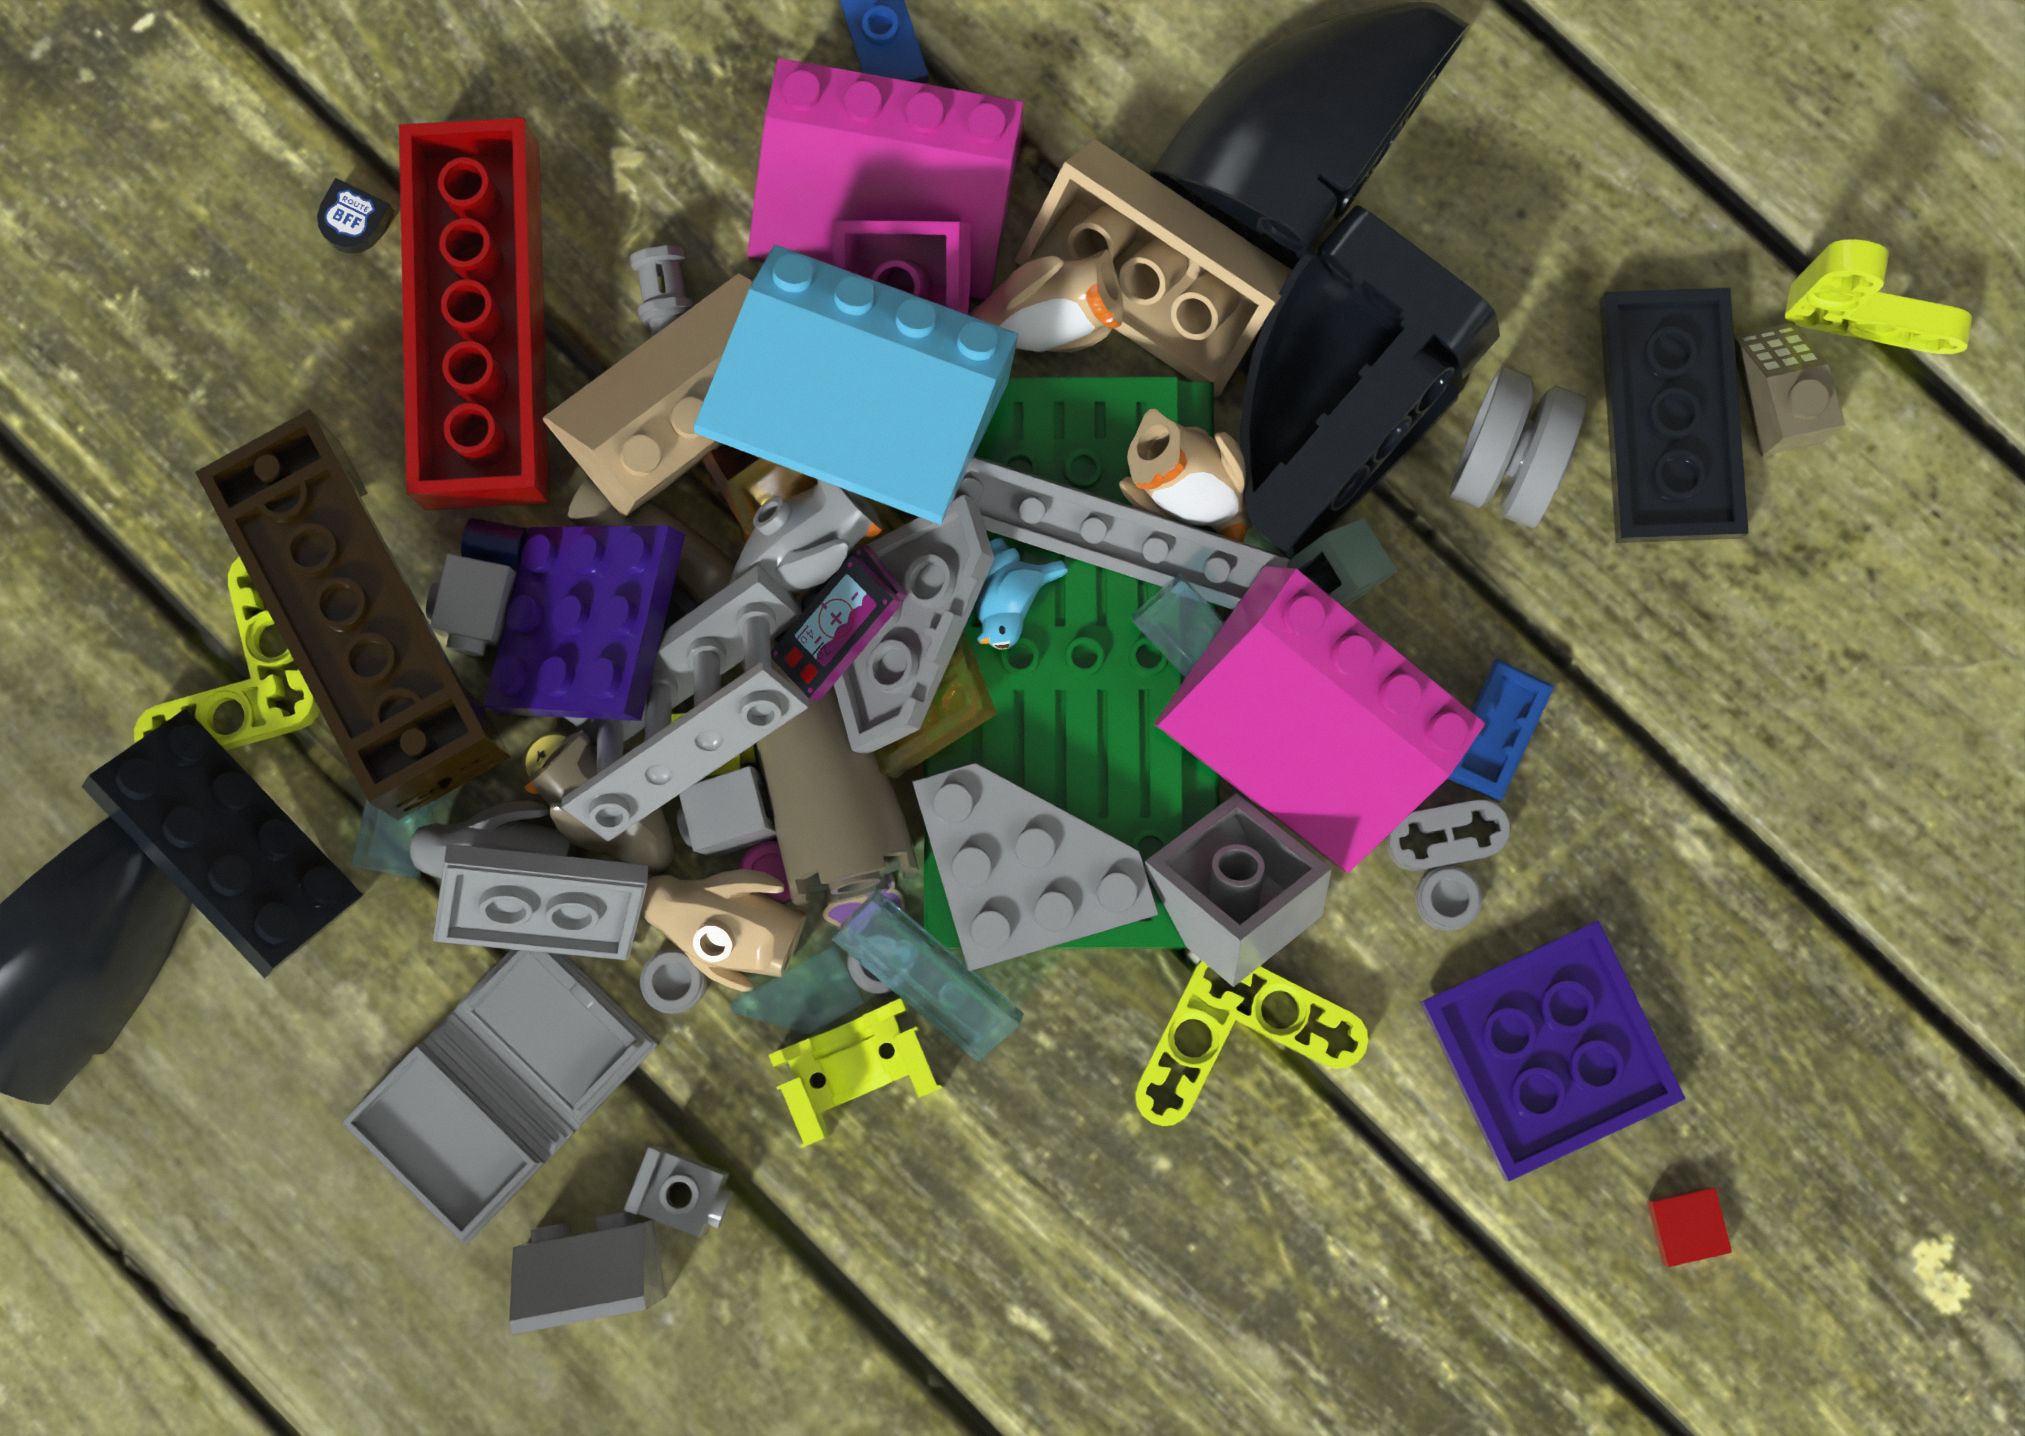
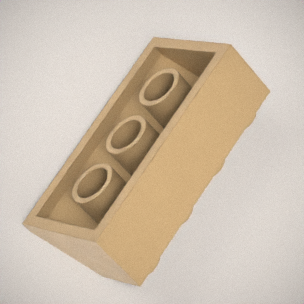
(1184, 278)
(639, 416)

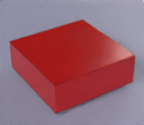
(1689, 1226)

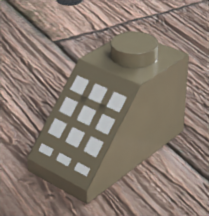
(1787, 389)

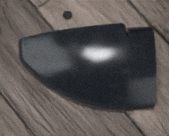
(1308, 123)
(1351, 375)
(79, 957)

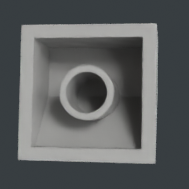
(1238, 888)
(585, 1274)

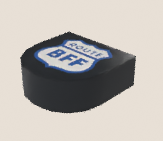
(352, 218)

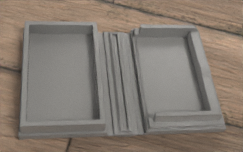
(499, 1087)

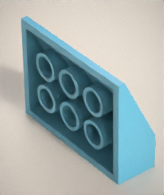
(857, 384)

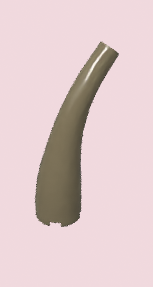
(827, 803)

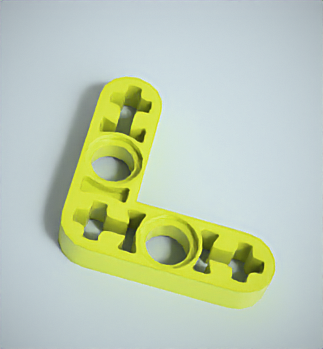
(1843, 298)
(256, 694)
(1220, 1016)

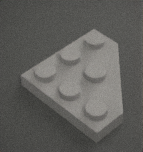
(900, 669)
(1023, 868)

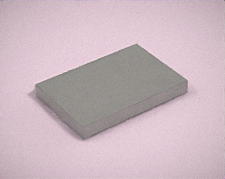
(539, 902)

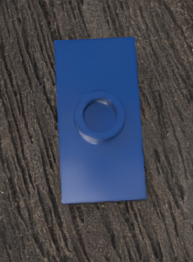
(885, 39)
(1511, 708)

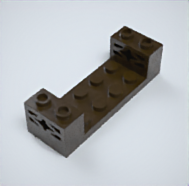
(350, 617)

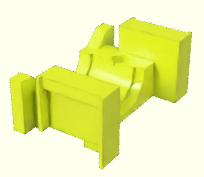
(851, 1066)

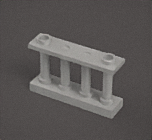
(720, 726)

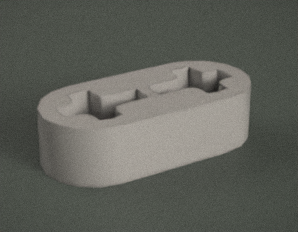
(1450, 851)

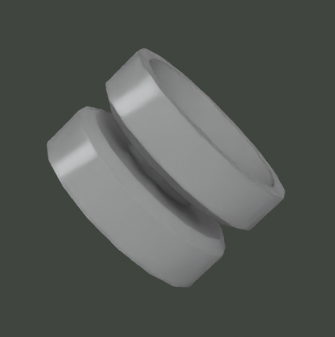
(1526, 450)

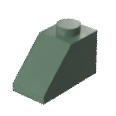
(1345, 562)

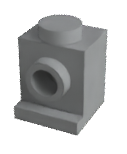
(653, 1184)

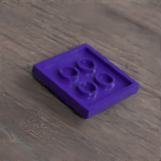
(585, 621)
(1552, 1051)

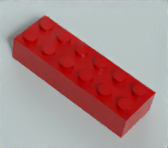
(473, 314)

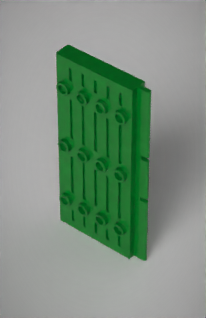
(1082, 678)

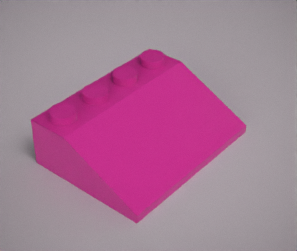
(882, 152)
(1317, 718)

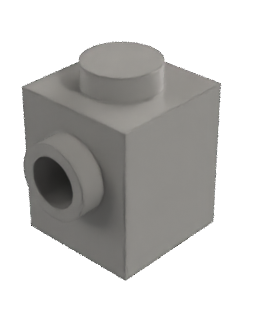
(470, 604)
(726, 813)

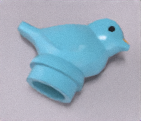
(1009, 594)

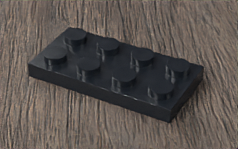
(1673, 415)
(222, 841)

